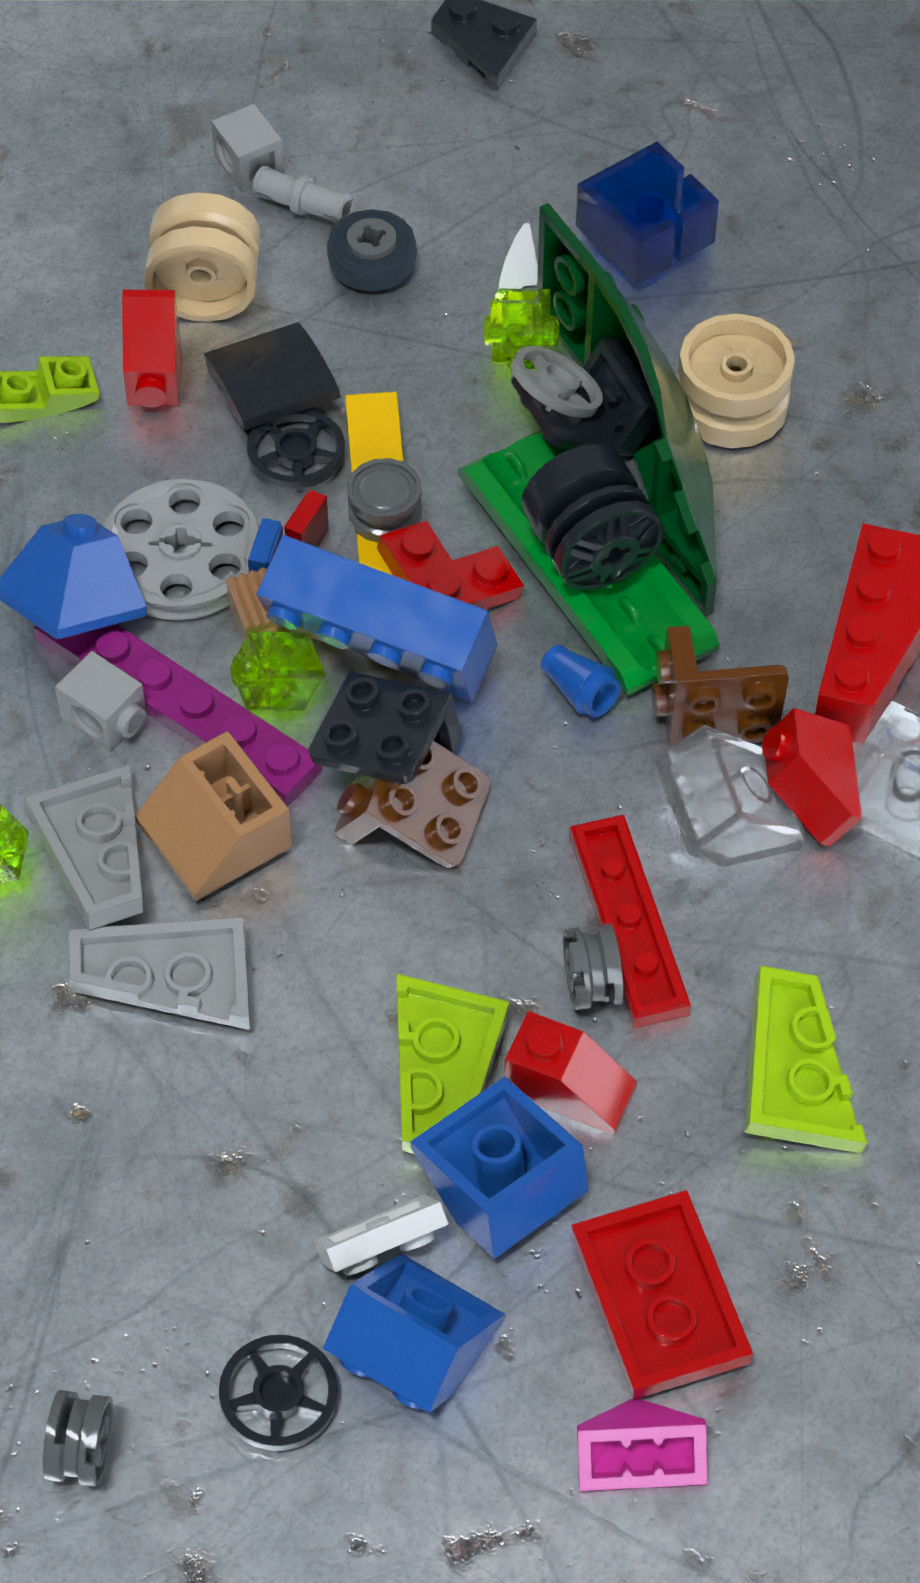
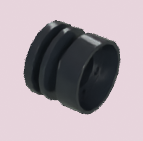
(591, 516)

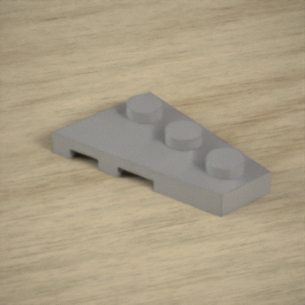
(93, 843)
(166, 967)

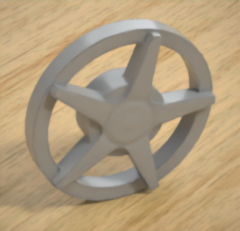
(556, 382)

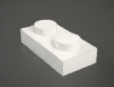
(404, 1226)

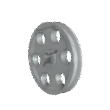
(197, 530)

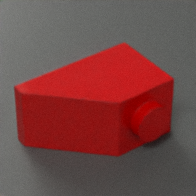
(151, 348)
(814, 773)
(568, 1073)

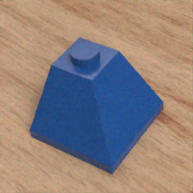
(72, 579)

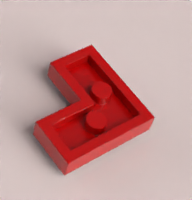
(477, 579)

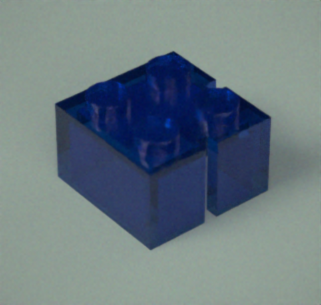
(635, 214)

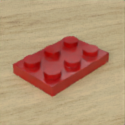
(661, 1294)

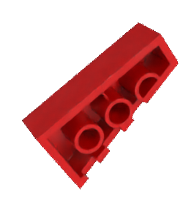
(874, 631)

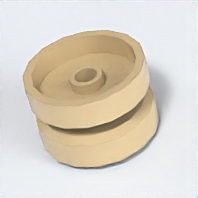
(205, 253)
(737, 379)

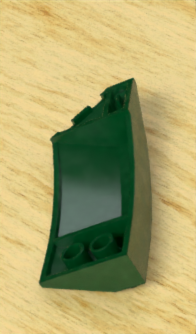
(672, 454)

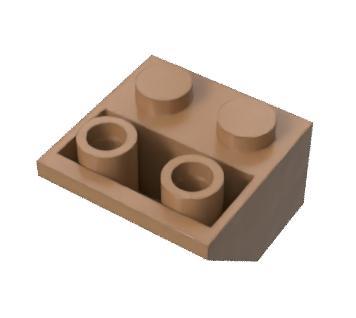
(215, 817)

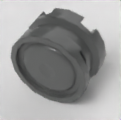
(383, 497)
(592, 967)
(78, 1438)

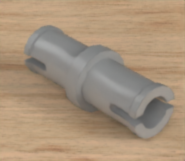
(302, 194)

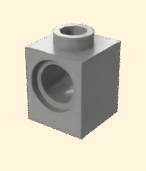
(245, 143)
(101, 701)

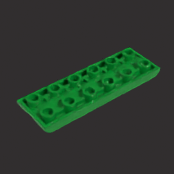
(619, 621)

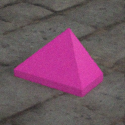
(641, 1448)

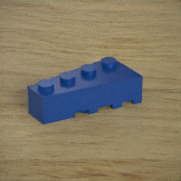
(379, 617)

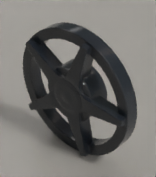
(296, 450)
(278, 1392)

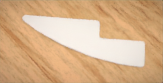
(520, 263)

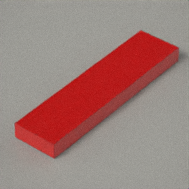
(624, 899)

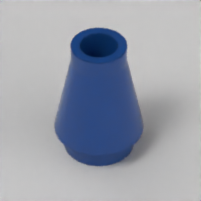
(584, 682)

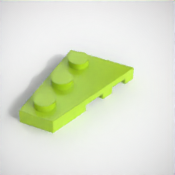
(444, 1050)
(794, 1068)

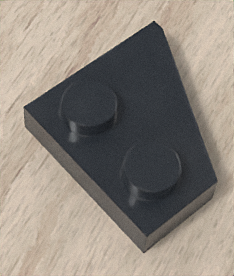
(484, 36)

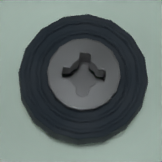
(371, 250)

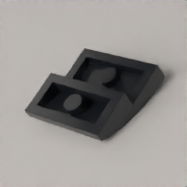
(272, 375)

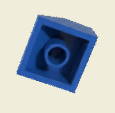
(502, 1166)
(411, 1332)

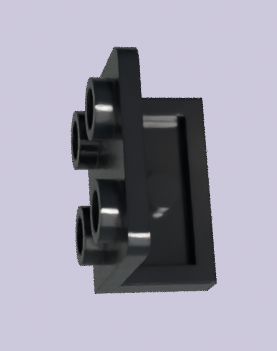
(620, 420)
(384, 728)

